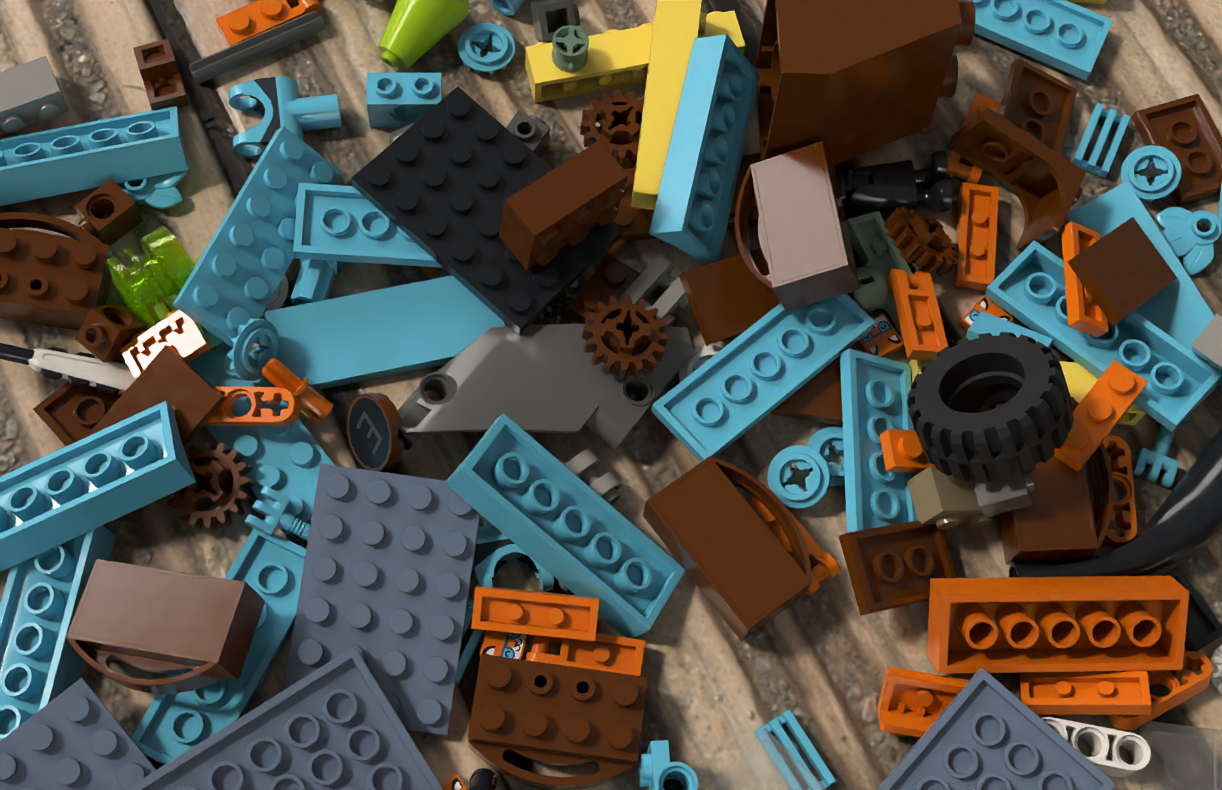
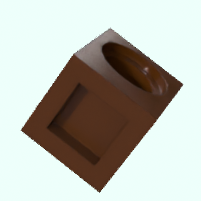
(104, 200)
(108, 330)

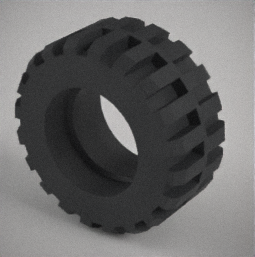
(997, 440)

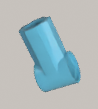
(315, 280)

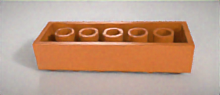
(1056, 624)

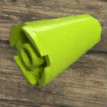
(418, 27)

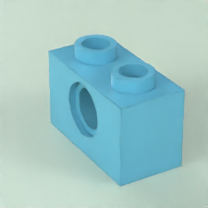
(401, 97)

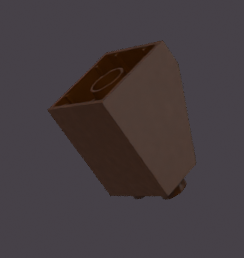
(855, 71)

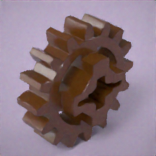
(618, 124)
(921, 241)
(608, 339)
(227, 480)

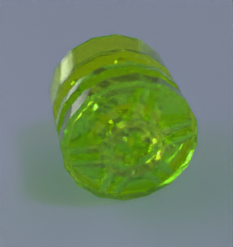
(153, 278)

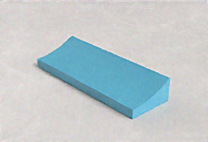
(706, 149)
(91, 155)
(1179, 305)
(380, 331)
(1176, 377)
(91, 483)
(566, 527)
(34, 624)

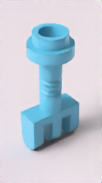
(1158, 458)
(276, 515)

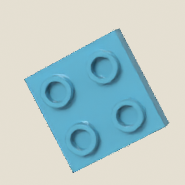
(657, 770)

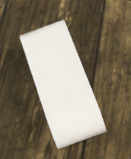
(1105, 745)

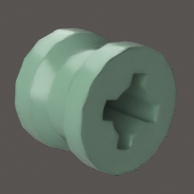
(575, 42)

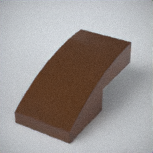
(160, 75)

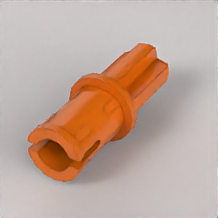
(311, 402)

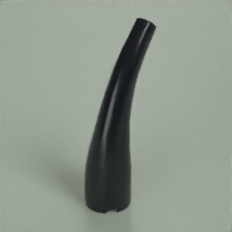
(1177, 529)

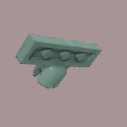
(877, 259)

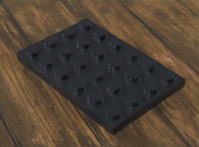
(448, 193)

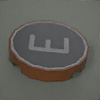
(374, 431)

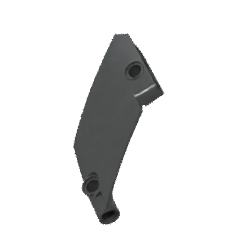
(540, 384)

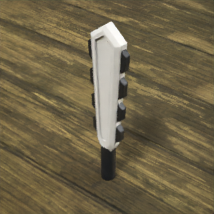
(79, 368)

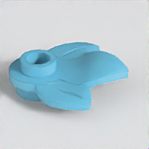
(156, 190)
(1185, 238)

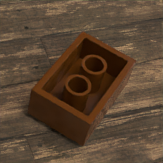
(563, 206)

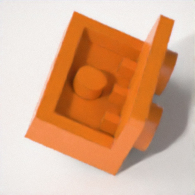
(914, 700)

